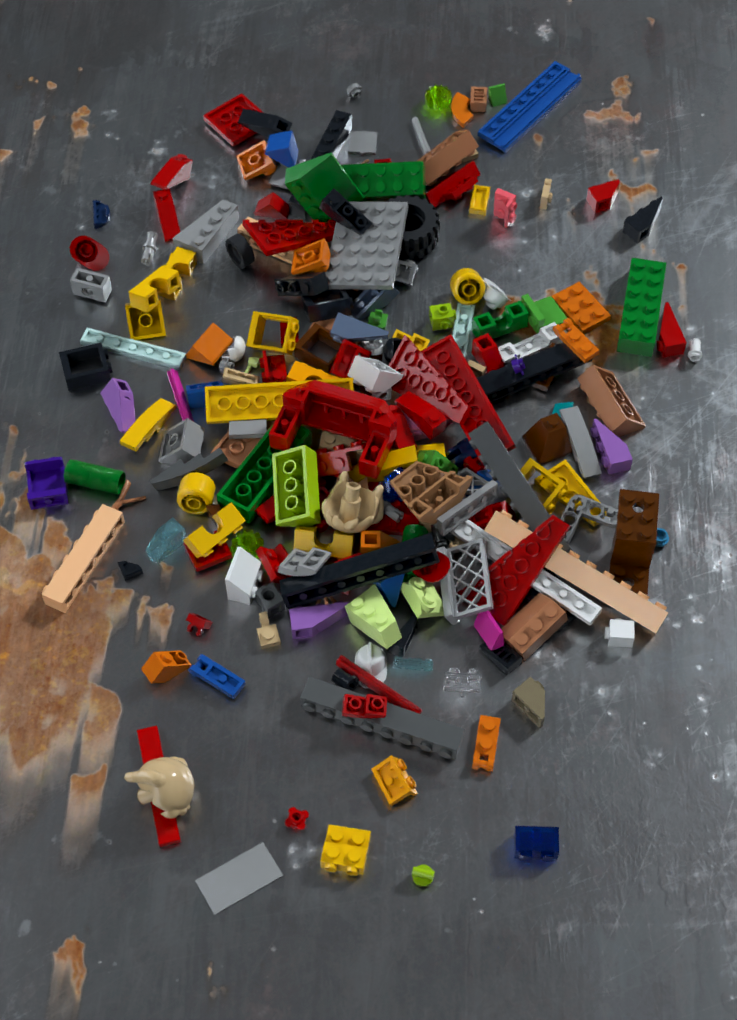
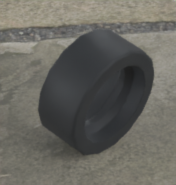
(240, 251)

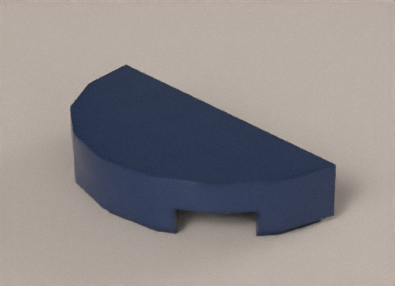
(101, 214)

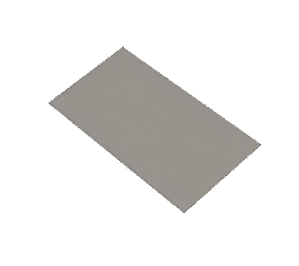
(238, 878)

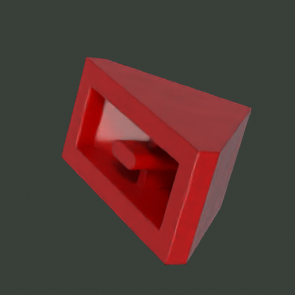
(272, 207)

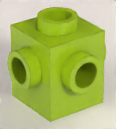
(441, 316)

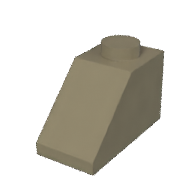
(531, 700)

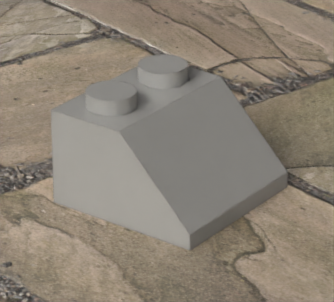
(181, 442)

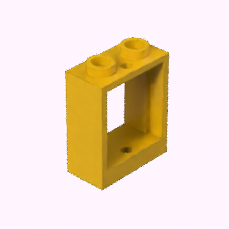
(257, 330)
(558, 494)

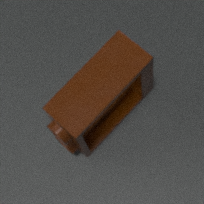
(308, 340)

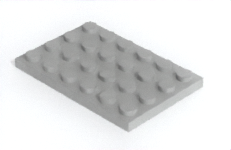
(370, 258)

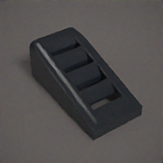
(407, 633)
(506, 667)

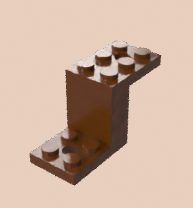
(634, 538)

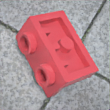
(505, 206)

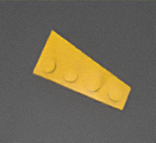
(575, 487)

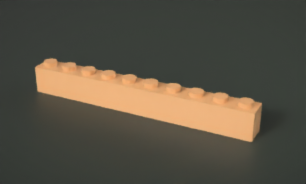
(585, 575)

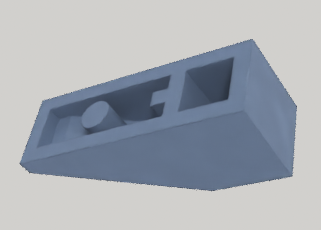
(372, 300)
(355, 330)

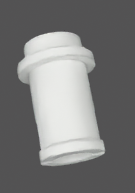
(694, 350)

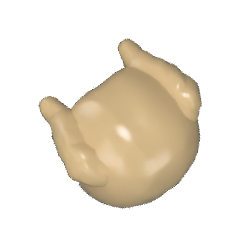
(353, 507)
(166, 784)

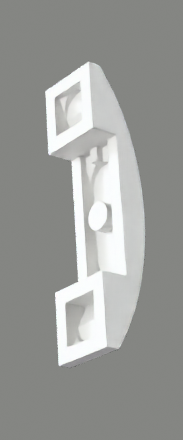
(530, 345)

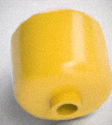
(467, 286)
(195, 493)

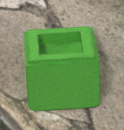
(497, 95)

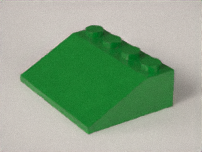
(315, 179)

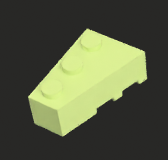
(374, 617)

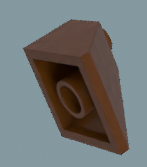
(548, 439)

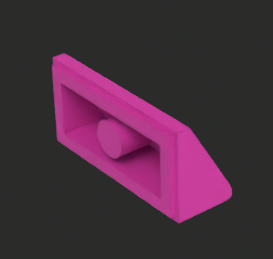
(489, 630)

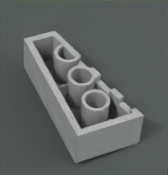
(208, 230)

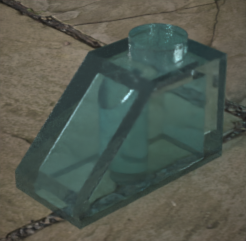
(166, 540)

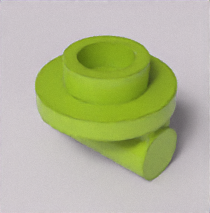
(422, 875)

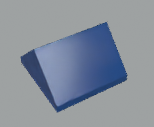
(282, 148)
(196, 393)

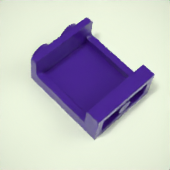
(46, 483)

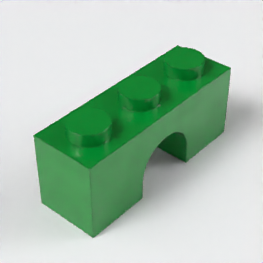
(513, 319)

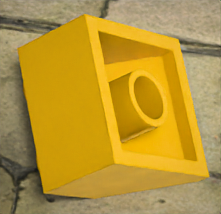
(145, 324)

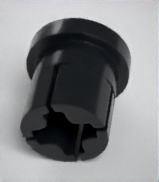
(345, 680)

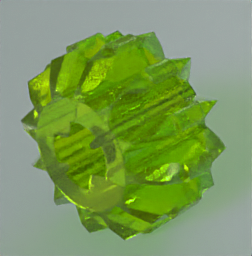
(438, 97)
(248, 541)

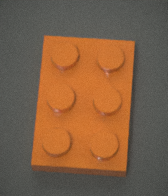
(581, 307)

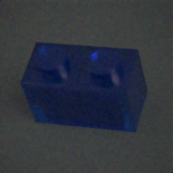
(536, 843)

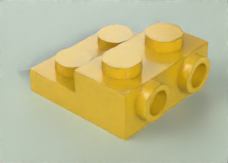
(345, 850)

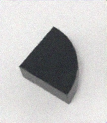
(129, 570)

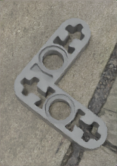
(584, 511)

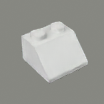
(373, 374)
(243, 577)

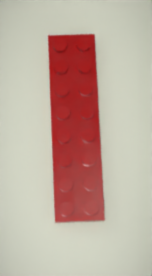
(455, 369)

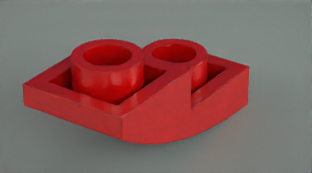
(364, 707)

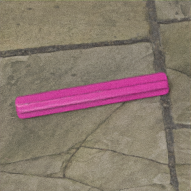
(179, 395)

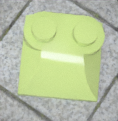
(422, 598)

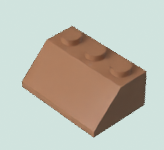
(533, 625)

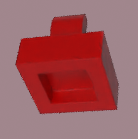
(472, 464)
(198, 621)

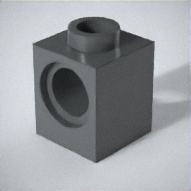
(272, 606)

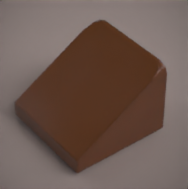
(212, 510)

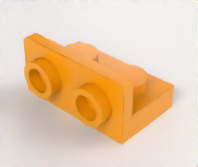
(394, 780)

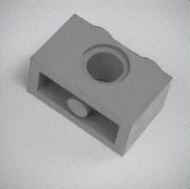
(91, 284)

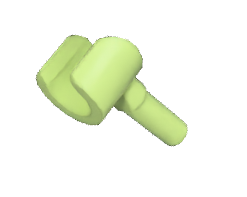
(253, 362)

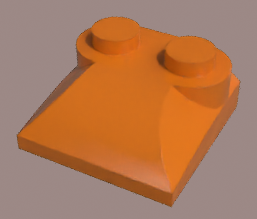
(255, 162)
(311, 258)

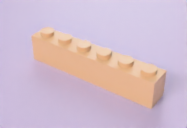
(83, 558)

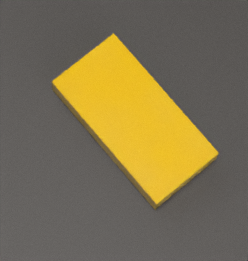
(479, 200)

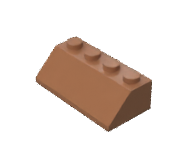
(448, 154)
(610, 401)

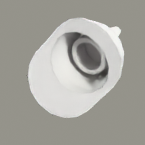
(494, 295)
(373, 660)

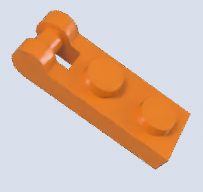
(576, 340)
(486, 742)

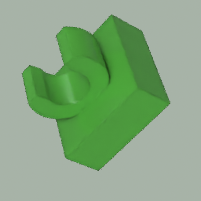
(378, 319)

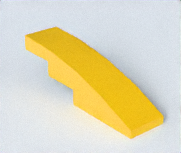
(148, 423)
(396, 458)

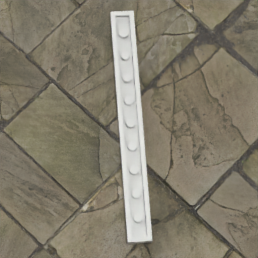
(545, 583)

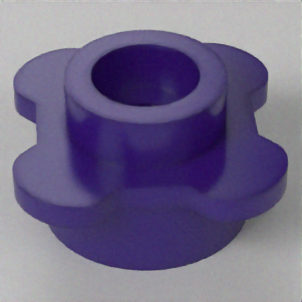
(518, 365)

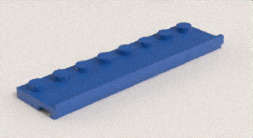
(529, 106)

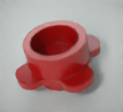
(296, 824)

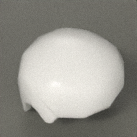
(235, 350)

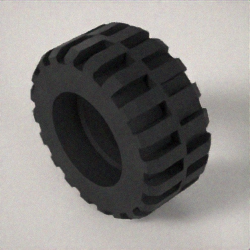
(424, 239)

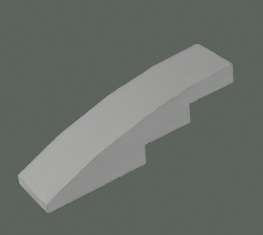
(580, 442)

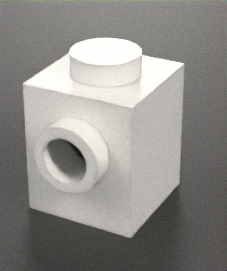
(620, 633)

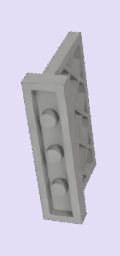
(471, 505)
(449, 586)

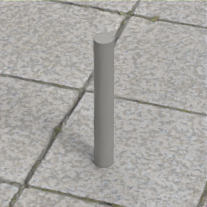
(421, 136)

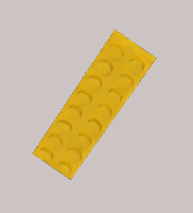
(253, 400)

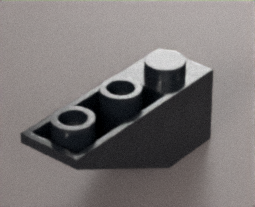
(263, 123)
(344, 212)
(641, 223)
(302, 284)

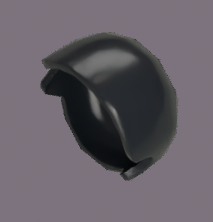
(390, 348)

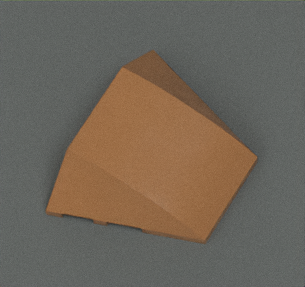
(429, 490)

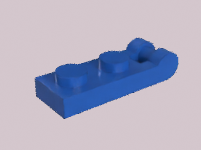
(217, 676)

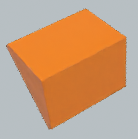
(210, 345)

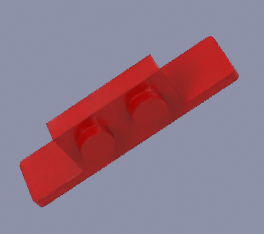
(454, 185)
(336, 460)

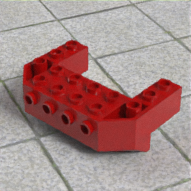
(340, 413)

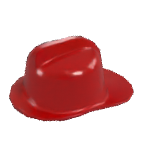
(89, 253)
(436, 571)

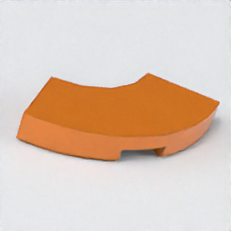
(460, 110)

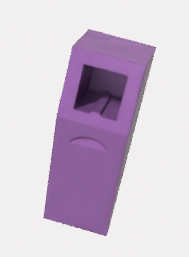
(120, 403)
(613, 450)
(311, 620)

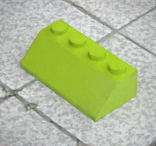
(296, 487)

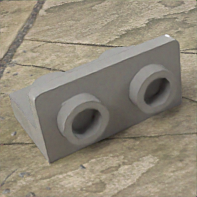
(406, 272)

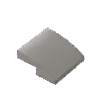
(303, 563)

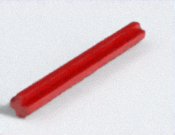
(376, 685)

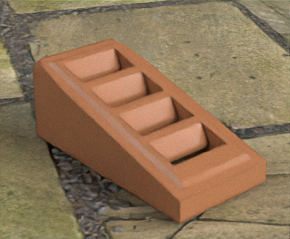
(478, 99)

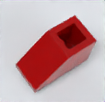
(602, 196)
(487, 353)

